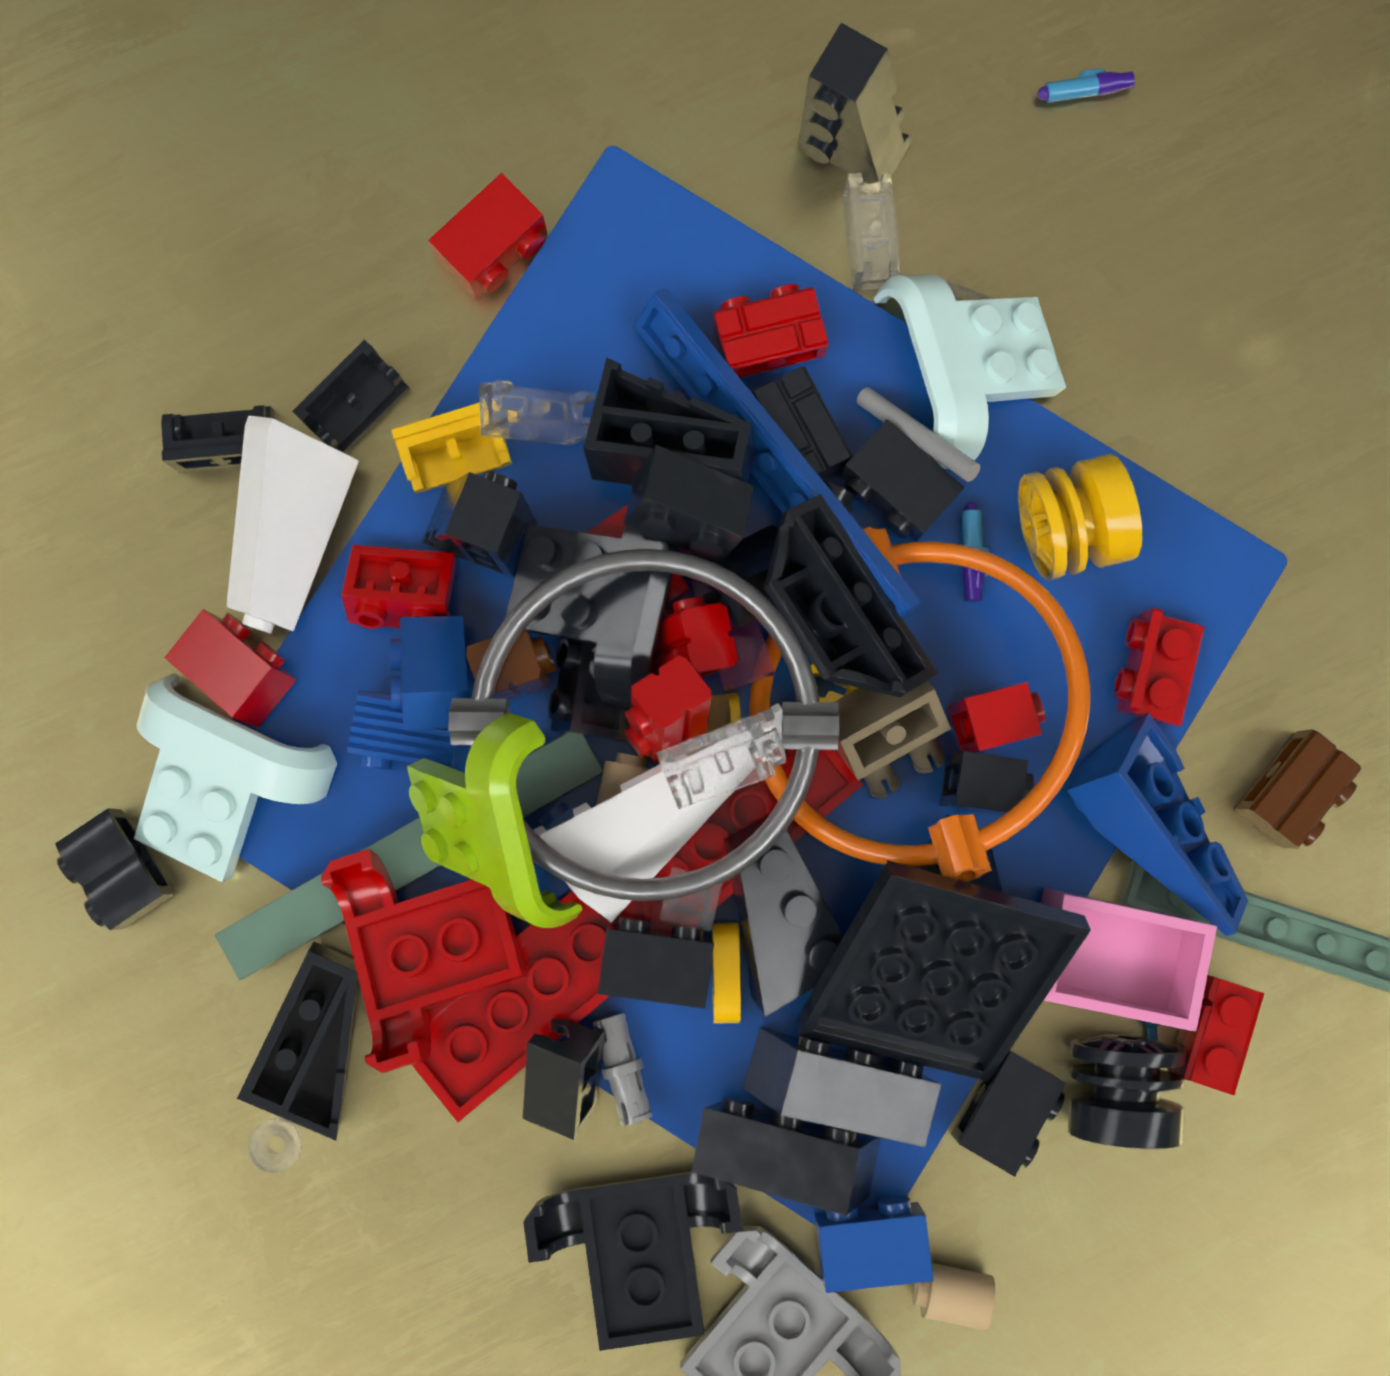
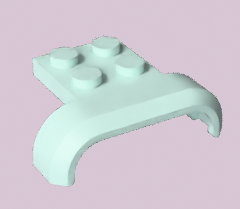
(974, 354)
(212, 779)

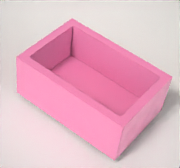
(1135, 962)

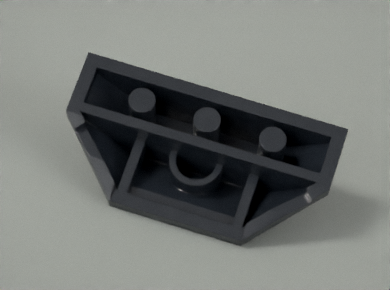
(840, 606)

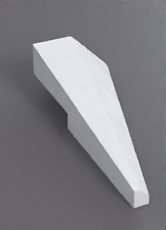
(631, 831)

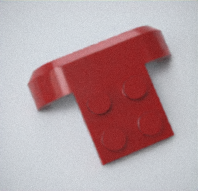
(417, 952)

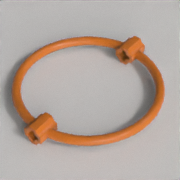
(957, 840)

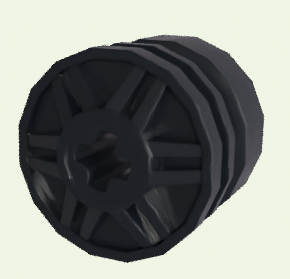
(1126, 1092)

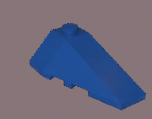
(1141, 807)

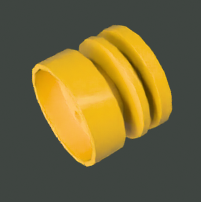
(1080, 516)

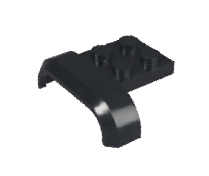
(613, 612)
(637, 1250)

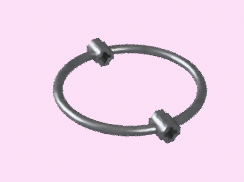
(805, 723)

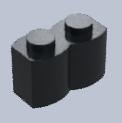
(113, 870)

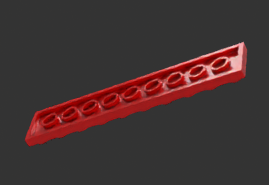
(485, 1034)

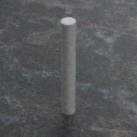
(919, 434)

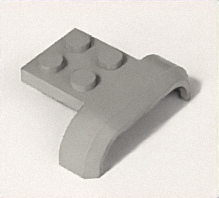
(784, 1320)

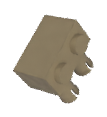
(886, 727)

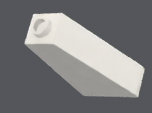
(282, 520)

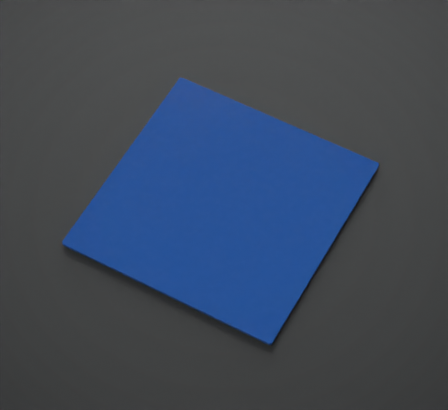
(570, 311)

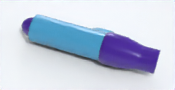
(1089, 83)
(972, 536)

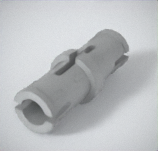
(623, 1070)

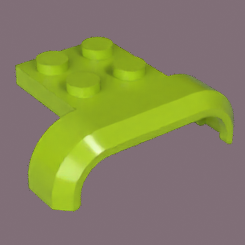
(477, 822)

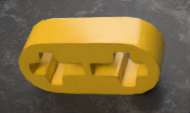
(726, 973)

